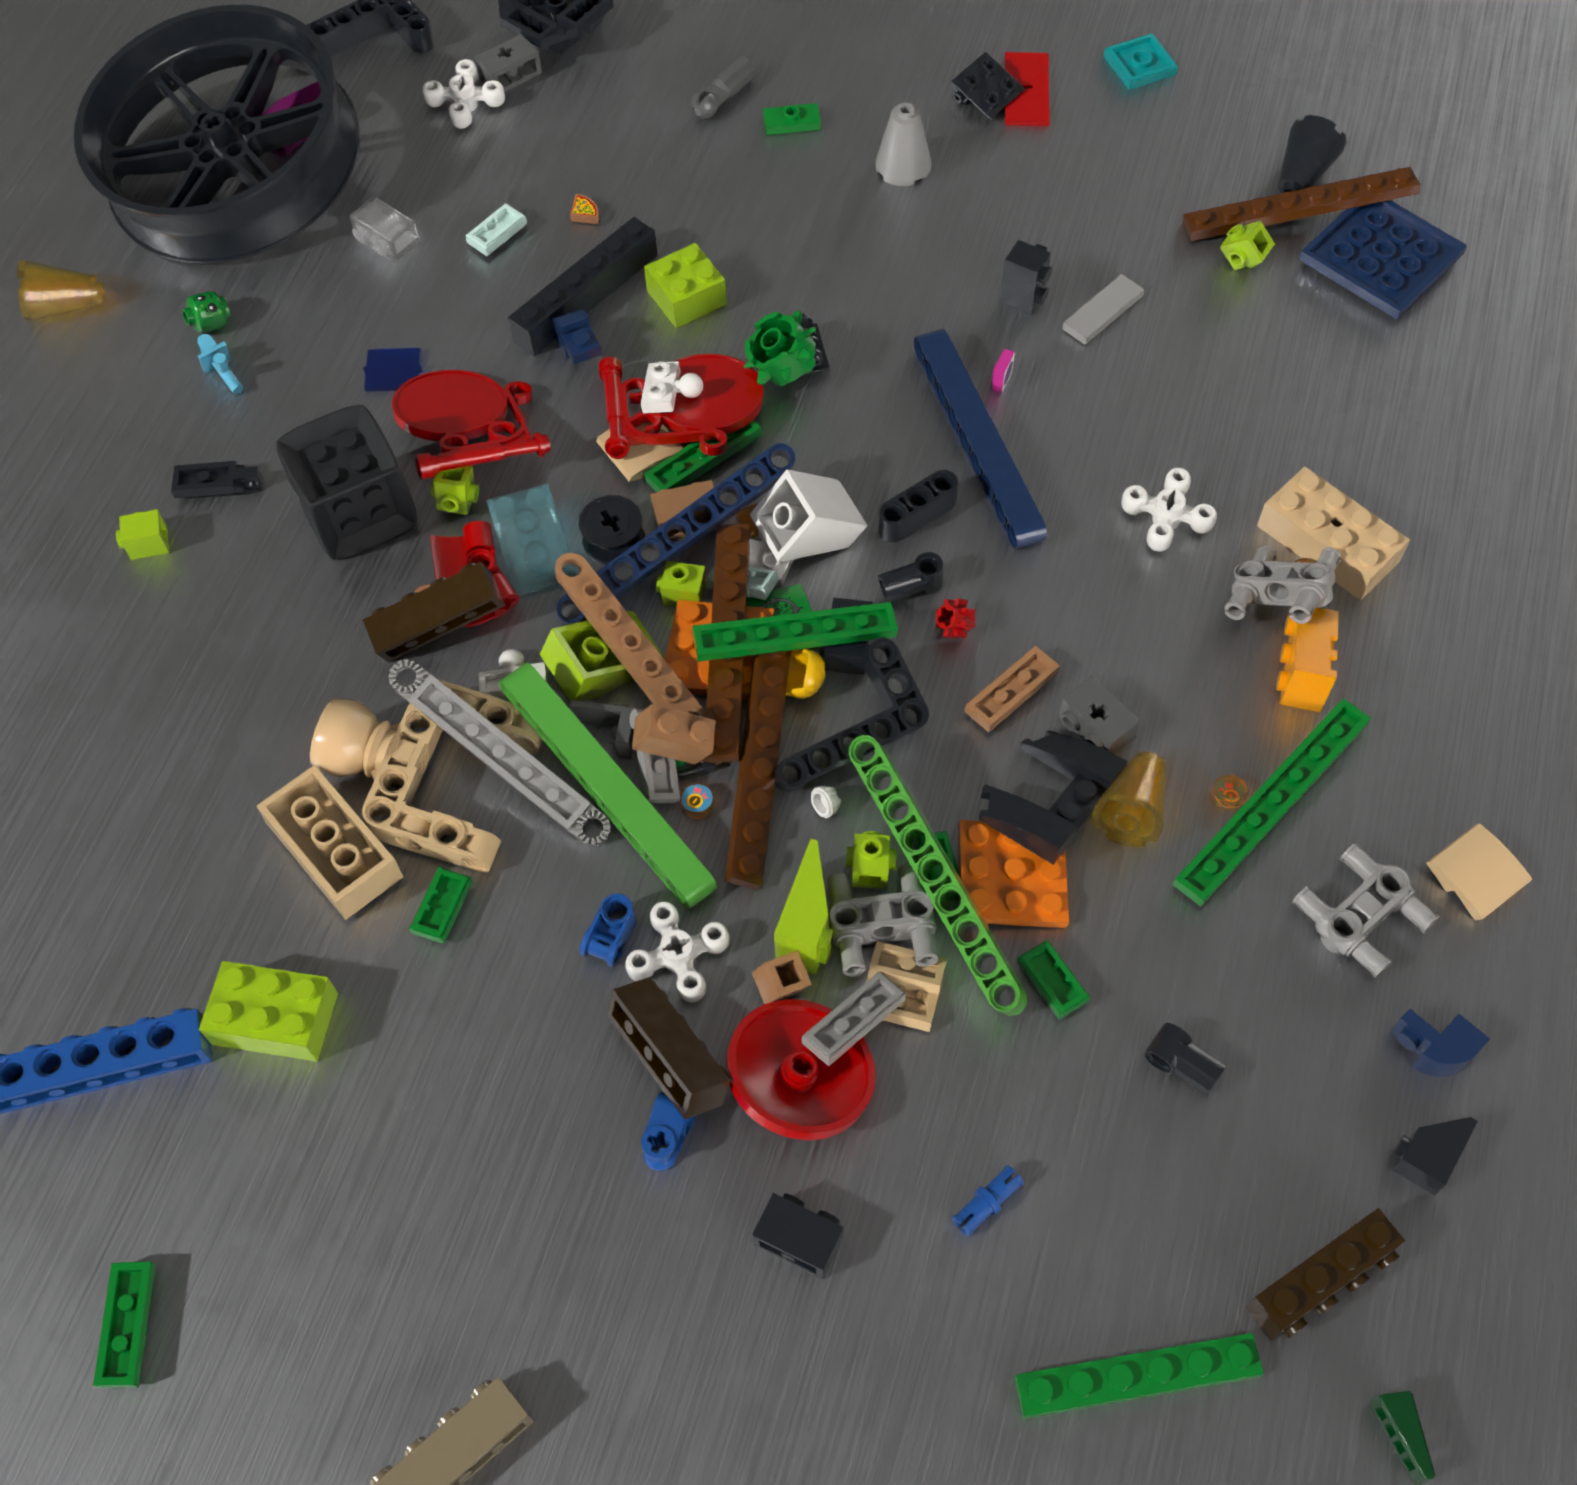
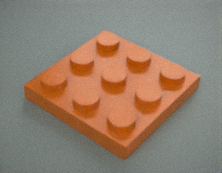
(681, 649)
(1009, 880)

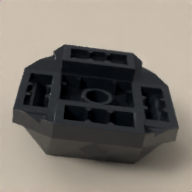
(552, 22)

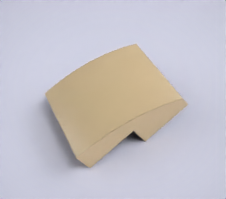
(641, 457)
(1479, 871)
(919, 983)

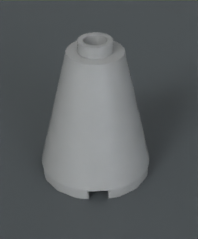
(904, 148)

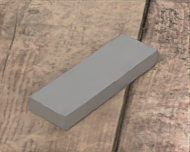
(1103, 309)
(853, 1018)

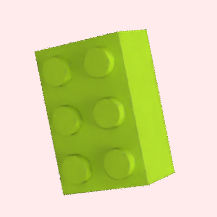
(269, 1011)

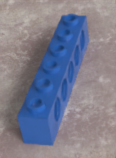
(111, 1067)

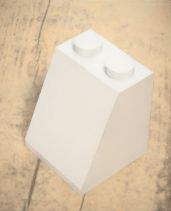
(807, 516)

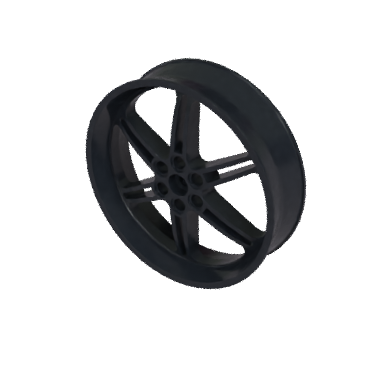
(222, 140)

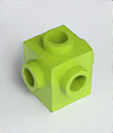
(1247, 245)
(455, 490)
(871, 860)

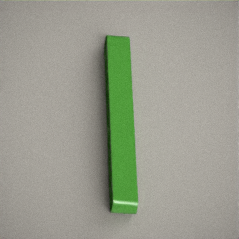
(608, 786)
(947, 884)

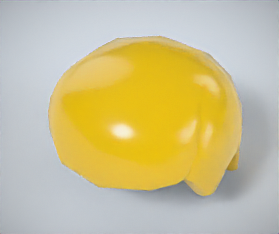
(805, 673)

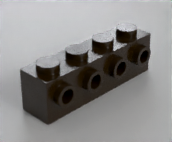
(433, 611)
(668, 1047)
(1326, 1273)

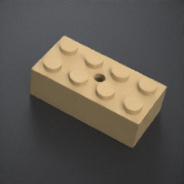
(1316, 515)
(330, 842)

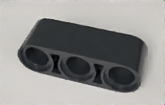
(918, 505)

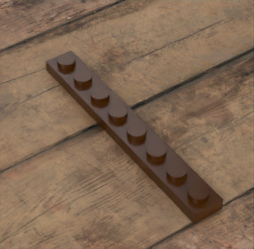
(1302, 203)
(727, 674)
(757, 769)

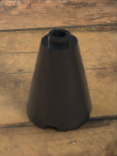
(1309, 152)

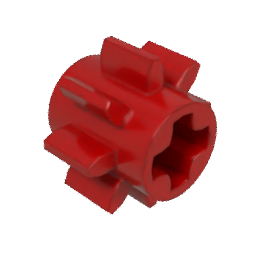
(955, 618)

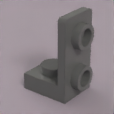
(608, 715)

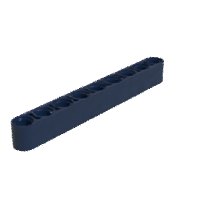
(980, 439)
(685, 521)

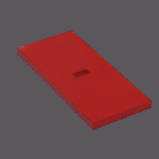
(1032, 105)

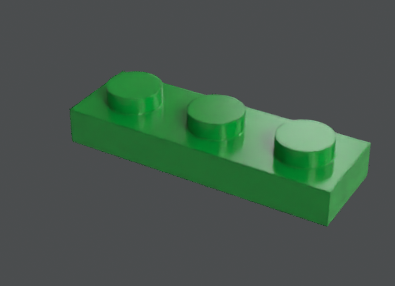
(124, 1325)

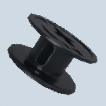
(610, 527)

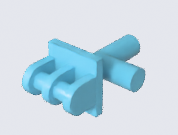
(217, 357)

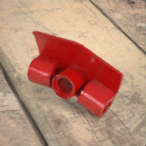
(475, 546)

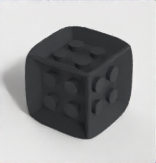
(347, 481)

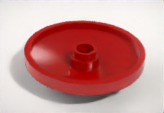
(786, 1083)

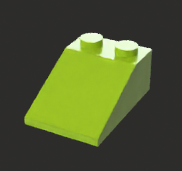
(584, 662)
(805, 915)

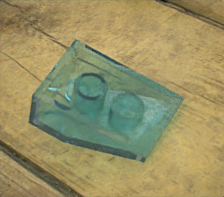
(530, 538)

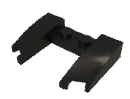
(1053, 830)

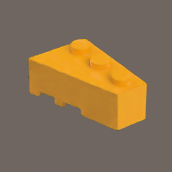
(1309, 661)

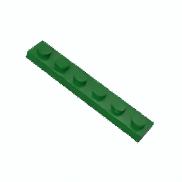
(794, 631)
(1138, 1375)

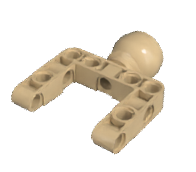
(354, 741)

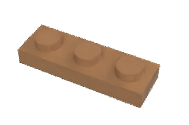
(1012, 688)

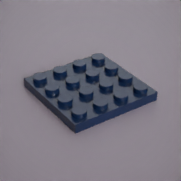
(1383, 254)

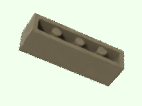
(463, 1440)

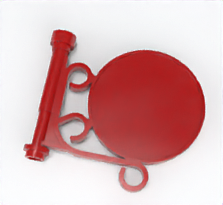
(725, 405)
(462, 407)

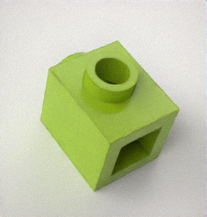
(143, 534)
(681, 582)

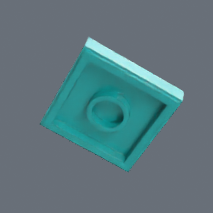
(1140, 61)

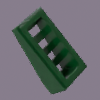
(1403, 1426)

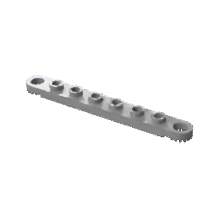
(499, 752)

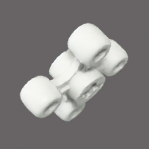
(463, 93)
(1161, 533)
(688, 945)

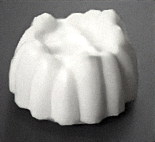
(825, 801)

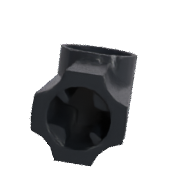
(911, 577)
(1174, 1052)

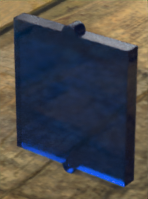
(391, 368)

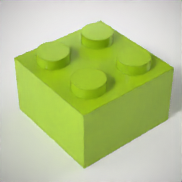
(685, 285)

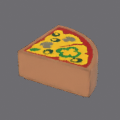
(584, 210)

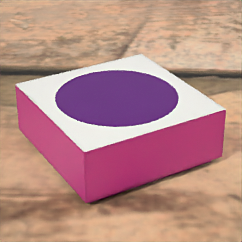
(1002, 370)

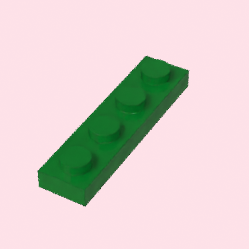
(692, 463)

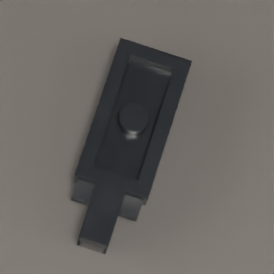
(214, 479)

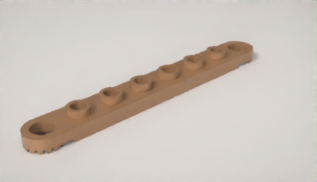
(625, 638)

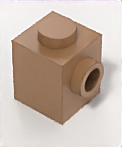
(781, 977)

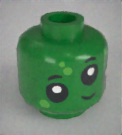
(206, 312)

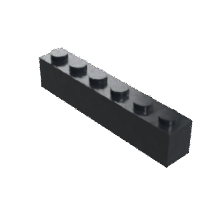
(584, 284)

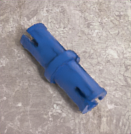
(987, 1200)

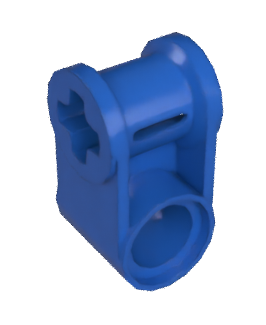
(606, 936)
(667, 1128)

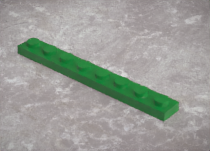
(1271, 802)

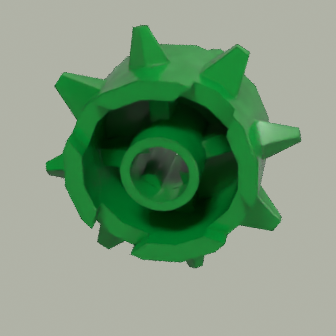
(780, 348)

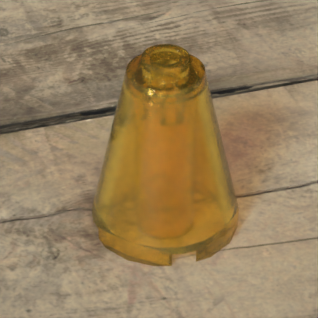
(55, 290)
(1134, 802)

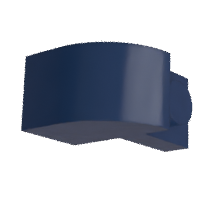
(576, 336)
(1439, 1052)

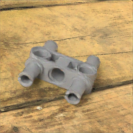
(1283, 584)
(1365, 909)
(881, 919)

